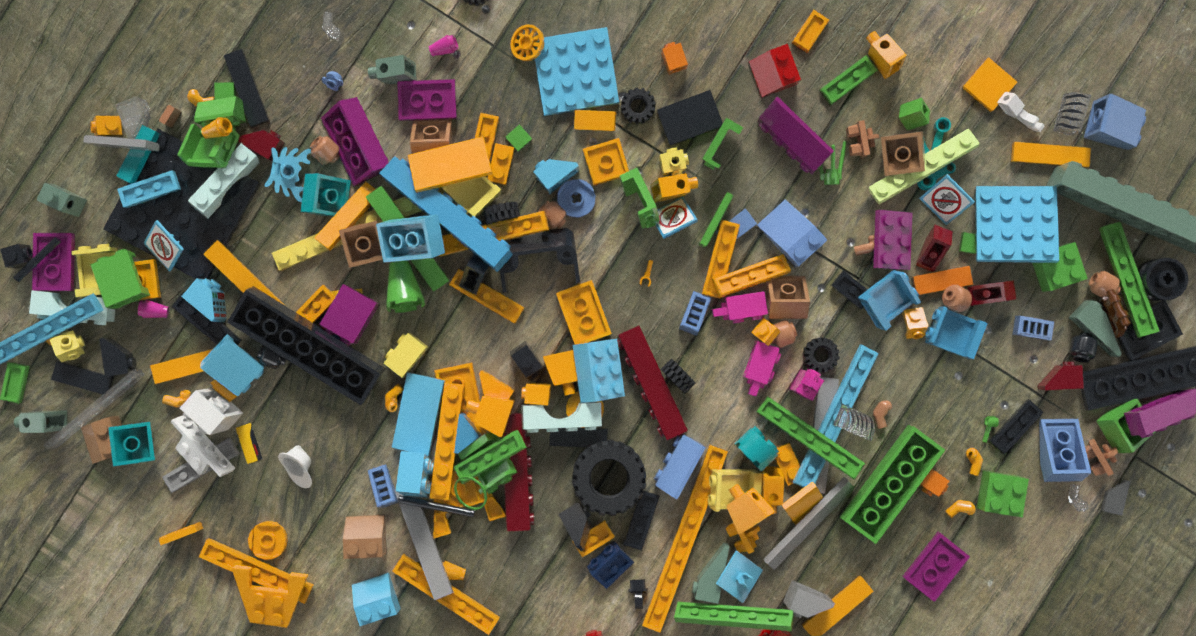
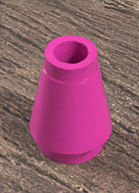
(443, 46)
(151, 309)

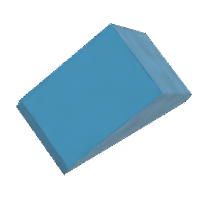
(465, 433)

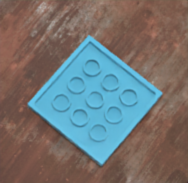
(576, 72)
(1016, 224)

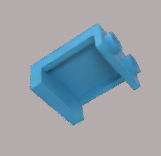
(889, 298)
(955, 332)

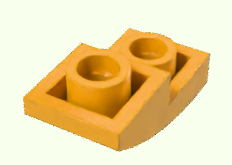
(595, 120)

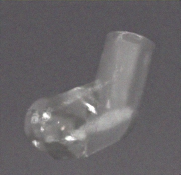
(328, 27)
(1074, 499)

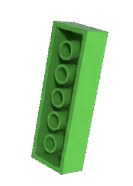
(892, 483)

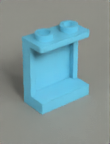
(232, 366)

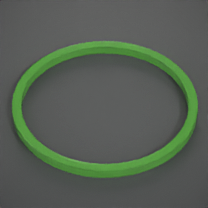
(484, 491)

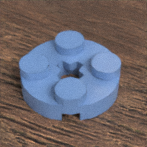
(576, 187)

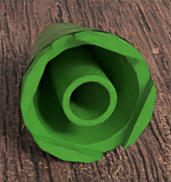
(403, 289)

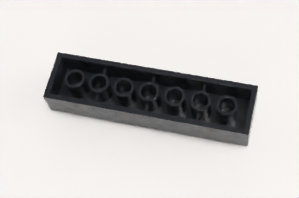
(306, 345)

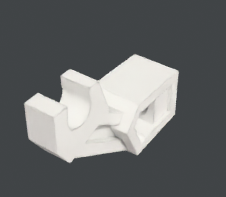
(1014, 107)

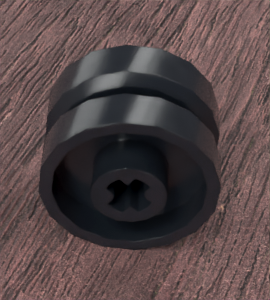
(1163, 278)

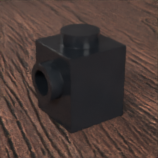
(16, 255)

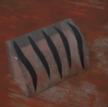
(1072, 113)
(855, 422)

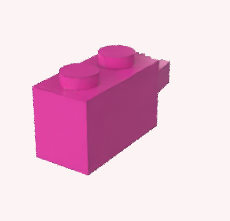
(743, 306)
(760, 366)
(807, 383)

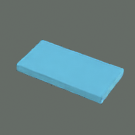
(418, 413)

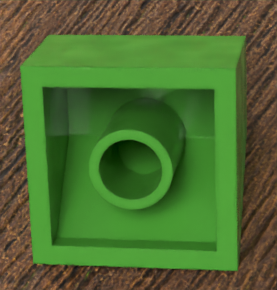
(1116, 428)

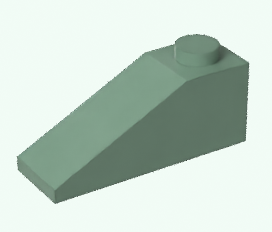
(1095, 321)
(705, 586)

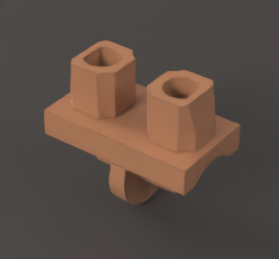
(859, 131)
(1102, 466)

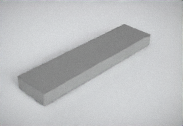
(125, 143)
(186, 474)

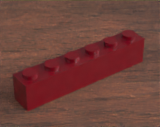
(653, 383)
(517, 490)

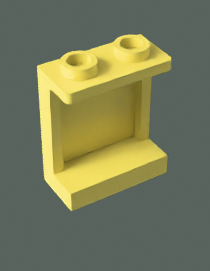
(473, 194)
(85, 257)
(723, 480)

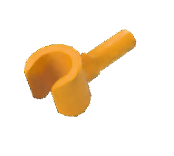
(647, 273)

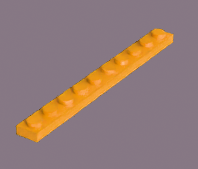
(683, 541)

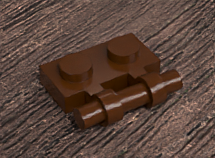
(1116, 314)

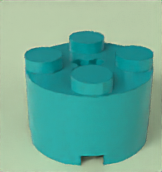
(756, 449)

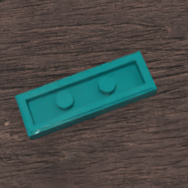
(135, 158)

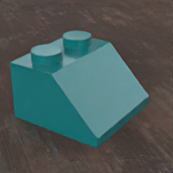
(324, 194)
(131, 444)

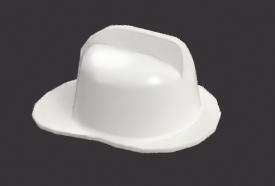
(297, 465)

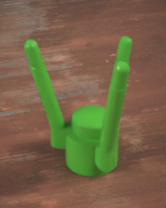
(833, 176)

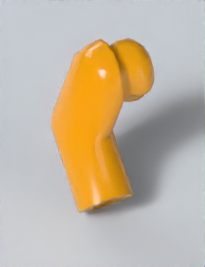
(194, 97)
(391, 398)
(176, 401)
(975, 459)
(961, 506)

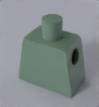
(393, 69)
(58, 199)
(36, 421)

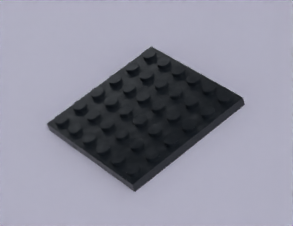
(177, 215)

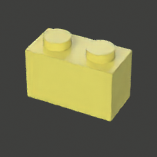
(405, 354)

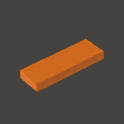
(943, 279)

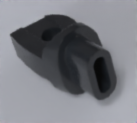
(638, 587)

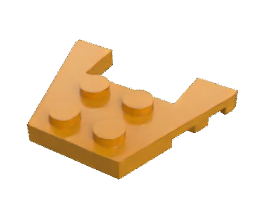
(469, 495)
(269, 604)

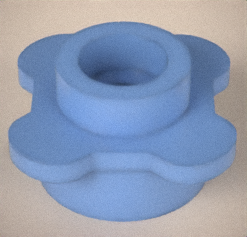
(333, 80)

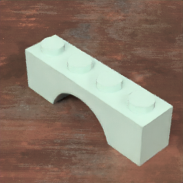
(211, 193)
(49, 303)
(586, 415)

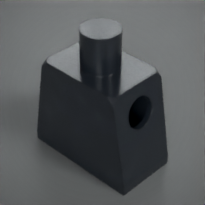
(469, 280)
(527, 361)

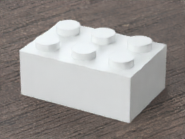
(210, 411)

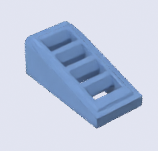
(1019, 324)
(687, 327)
(376, 488)

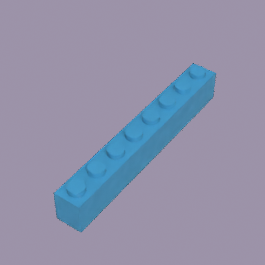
(451, 217)

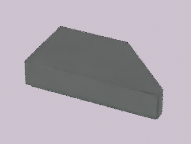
(1115, 498)

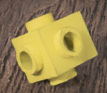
(667, 158)
(68, 346)

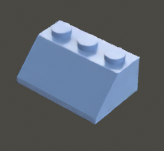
(679, 465)

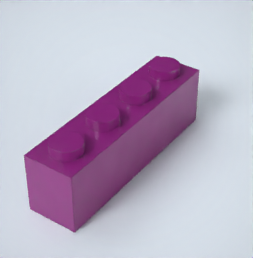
(1162, 413)

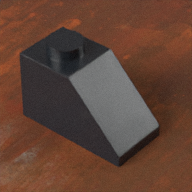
(116, 358)
(577, 524)

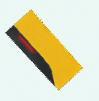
(249, 443)

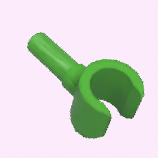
(990, 421)

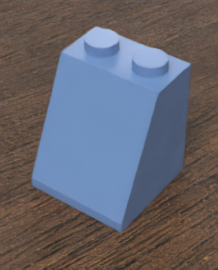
(1115, 122)

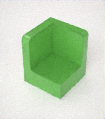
(914, 114)

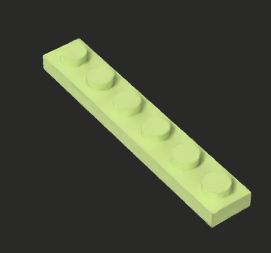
(934, 160)

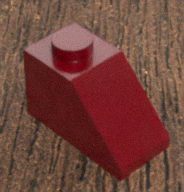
(262, 142)
(934, 248)
(992, 292)
(1063, 377)

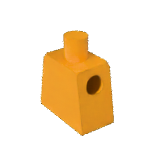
(885, 54)
(666, 187)
(562, 370)
(491, 413)
(772, 486)
(747, 508)

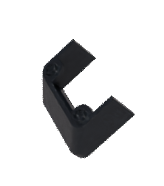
(556, 240)

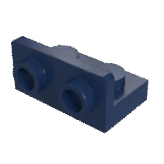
(609, 564)

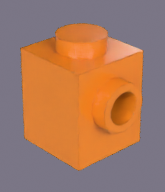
(934, 484)

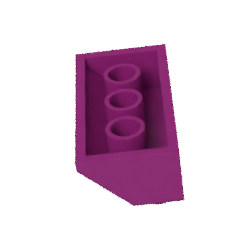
(794, 136)
(356, 140)

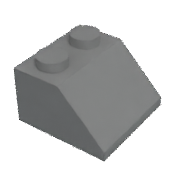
(806, 601)

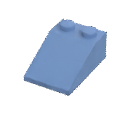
(791, 233)
(1062, 451)

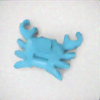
(286, 170)

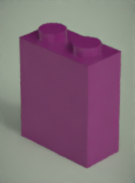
(349, 314)

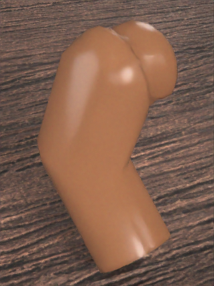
(865, 248)
(879, 413)

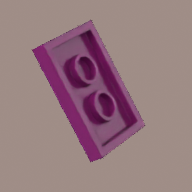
(427, 100)
(892, 240)
(57, 268)
(936, 566)

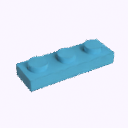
(149, 189)

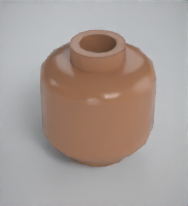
(324, 150)
(554, 213)
(1102, 282)
(957, 298)
(787, 334)

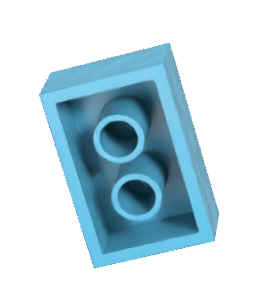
(410, 238)
(598, 370)
(414, 474)

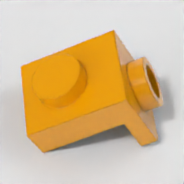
(106, 126)
(915, 323)
(766, 331)

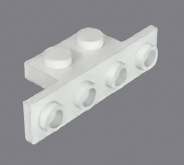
(199, 450)

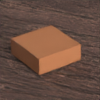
(170, 116)

